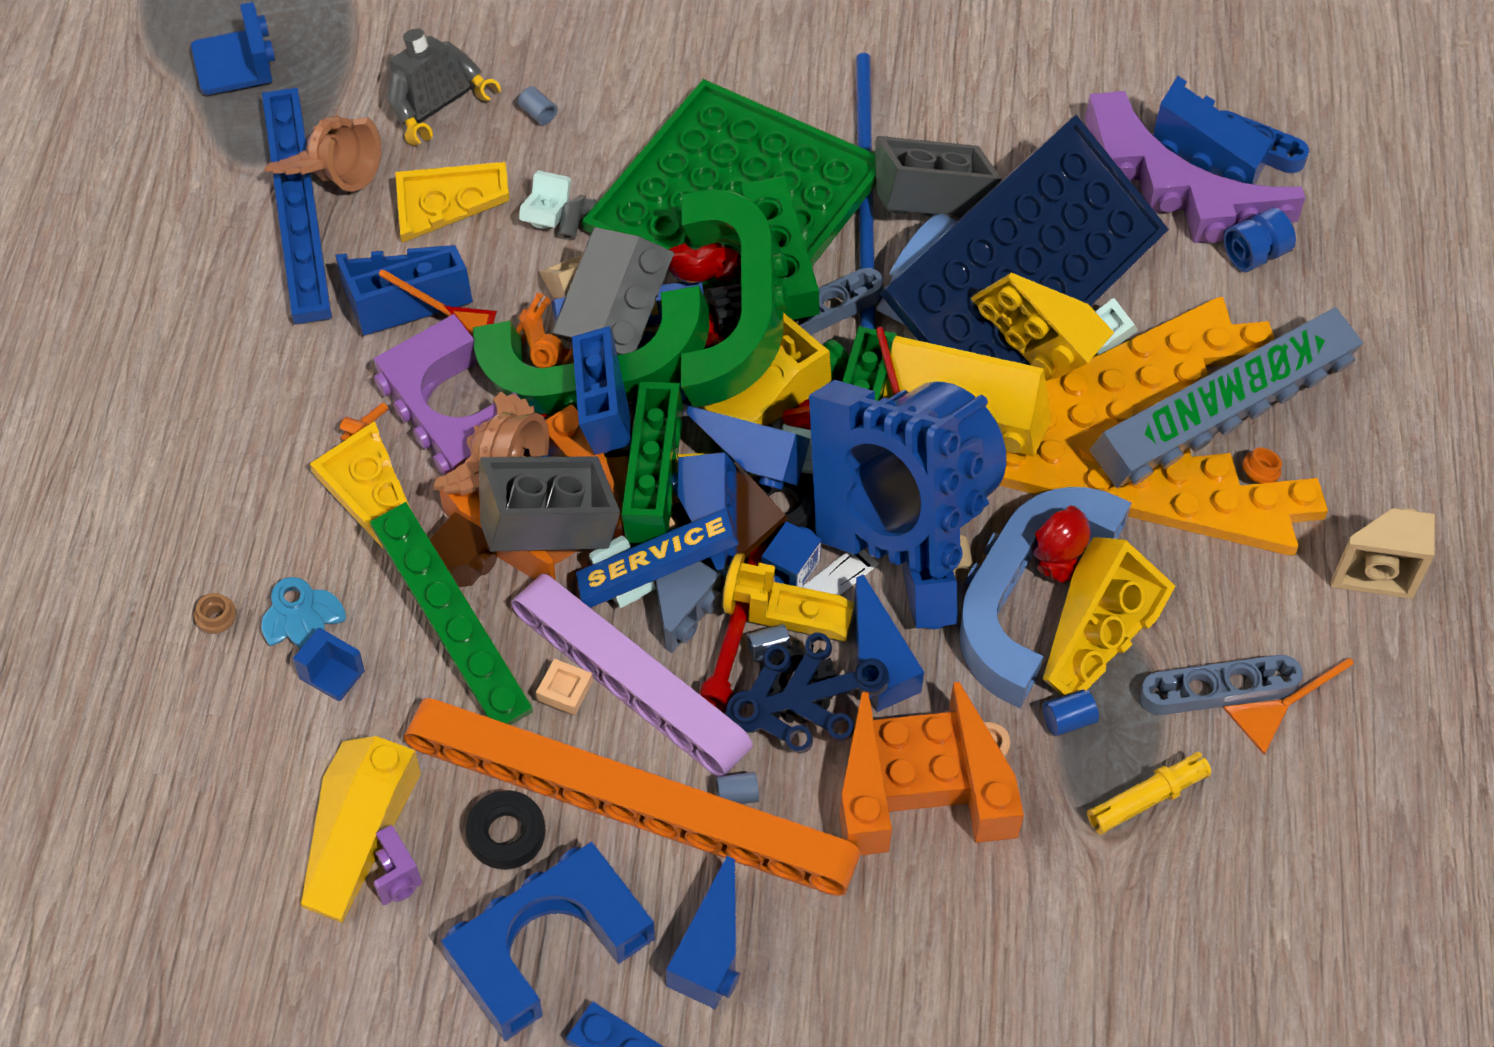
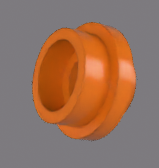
(1262, 465)

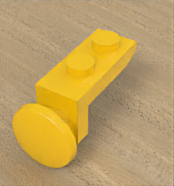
(785, 604)

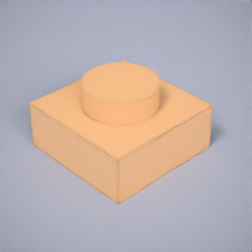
(564, 686)

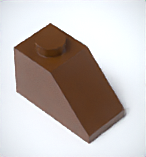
(463, 550)

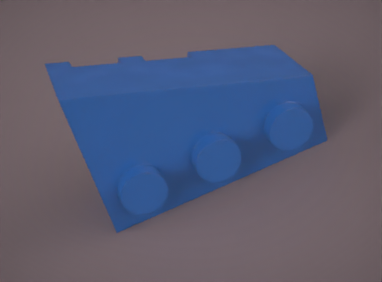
(1209, 137)

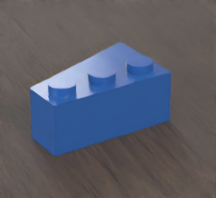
(382, 305)

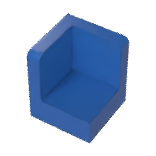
(329, 664)

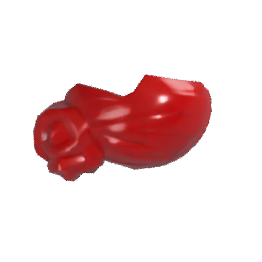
(704, 263)
(1061, 542)

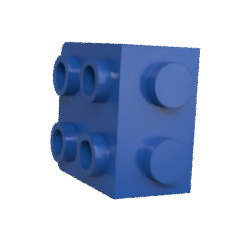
(235, 58)

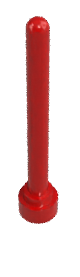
(717, 687)

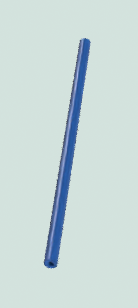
(864, 139)

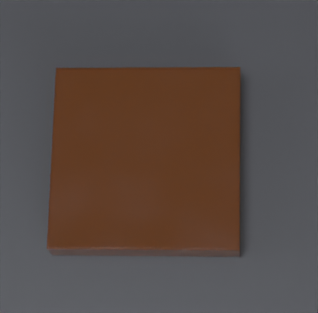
(756, 514)

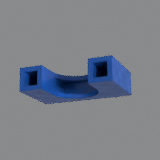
(577, 886)

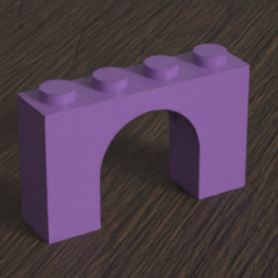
(412, 374)

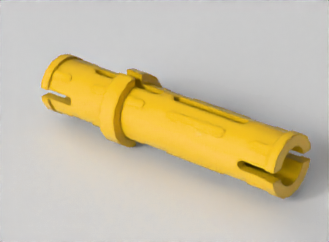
(1163, 785)

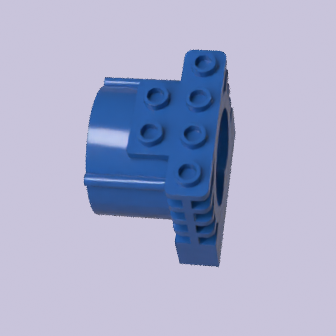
(902, 470)

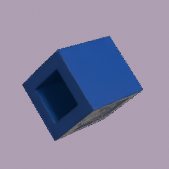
(794, 554)

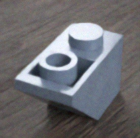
(684, 600)

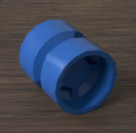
(1259, 239)

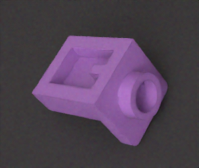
(400, 869)

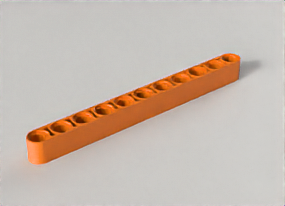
(634, 796)

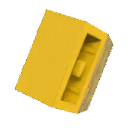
(1043, 324)
(794, 374)

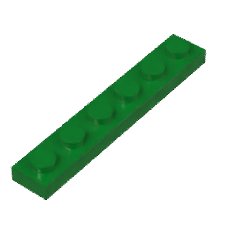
(451, 616)

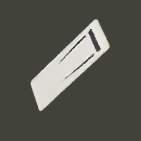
(842, 573)

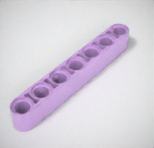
(632, 675)

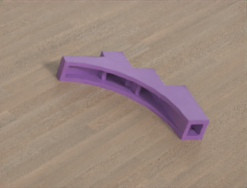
(1173, 183)

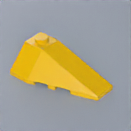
(1105, 607)
(357, 799)

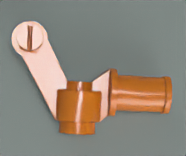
(544, 348)

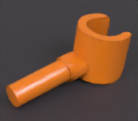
(353, 426)

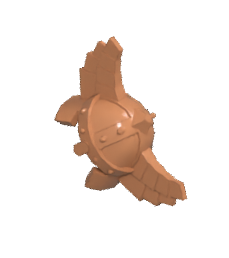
(337, 153)
(505, 435)

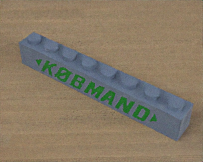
(1225, 398)

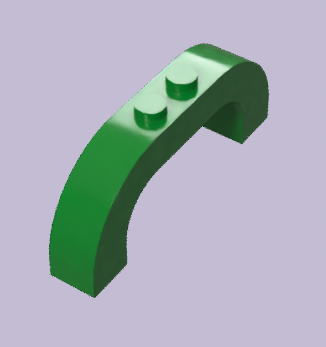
(744, 356)
(554, 388)

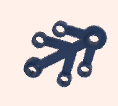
(800, 696)

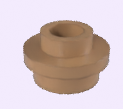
(212, 604)

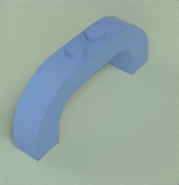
(991, 655)

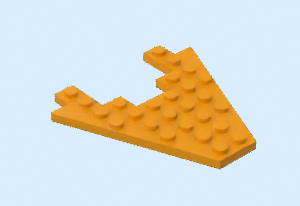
(1194, 492)

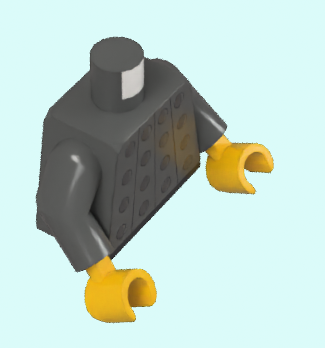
(429, 78)

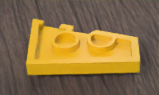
(361, 477)

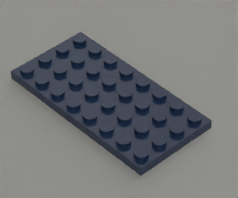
(1055, 220)

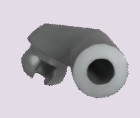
(571, 215)

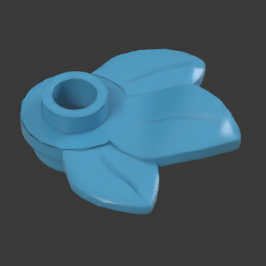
(299, 618)

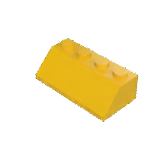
(1013, 389)

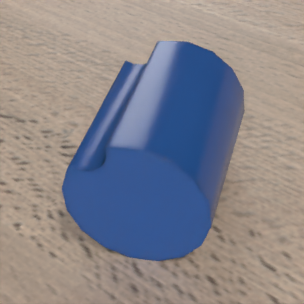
(1070, 712)

